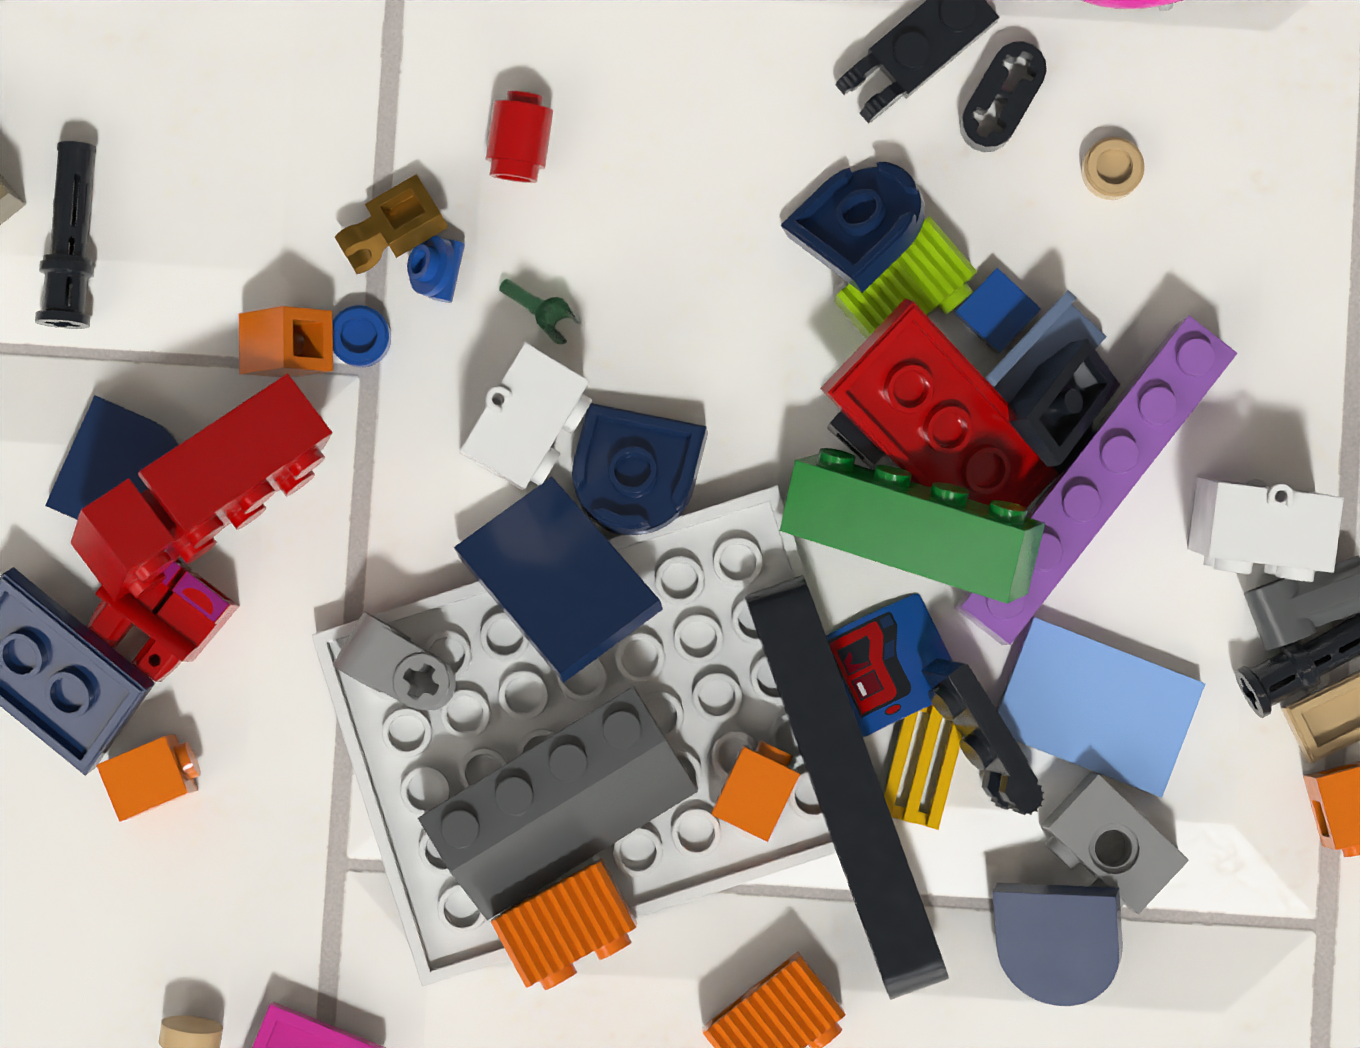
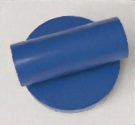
(435, 268)

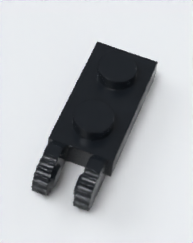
(919, 49)
(985, 736)

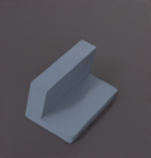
(1054, 331)

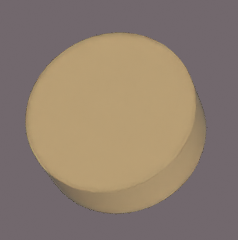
(1112, 168)
(190, 1032)

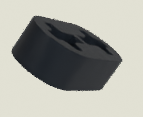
(990, 90)

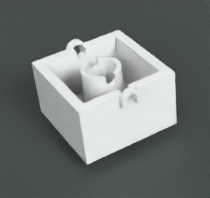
(536, 404)
(1265, 525)

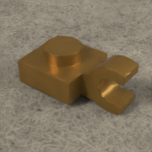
(398, 219)

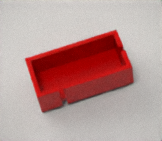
(202, 488)

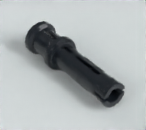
(66, 268)
(1298, 666)

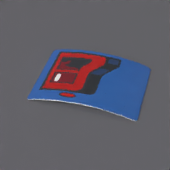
(883, 662)

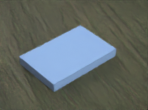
(1098, 706)

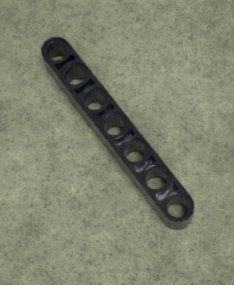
(846, 787)

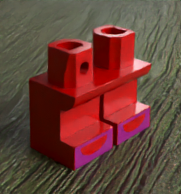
(176, 614)

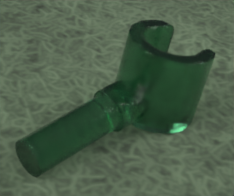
(546, 311)

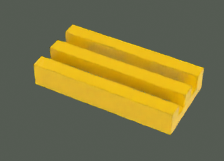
(910, 812)

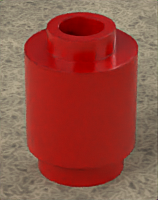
(519, 137)

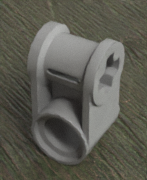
(388, 659)

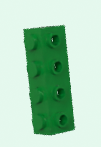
(913, 525)

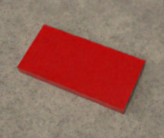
(935, 412)

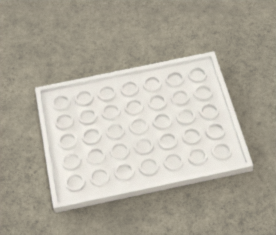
(691, 665)

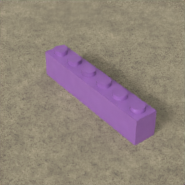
(1109, 467)

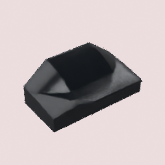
(1061, 402)

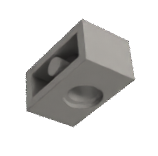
(1148, 856)

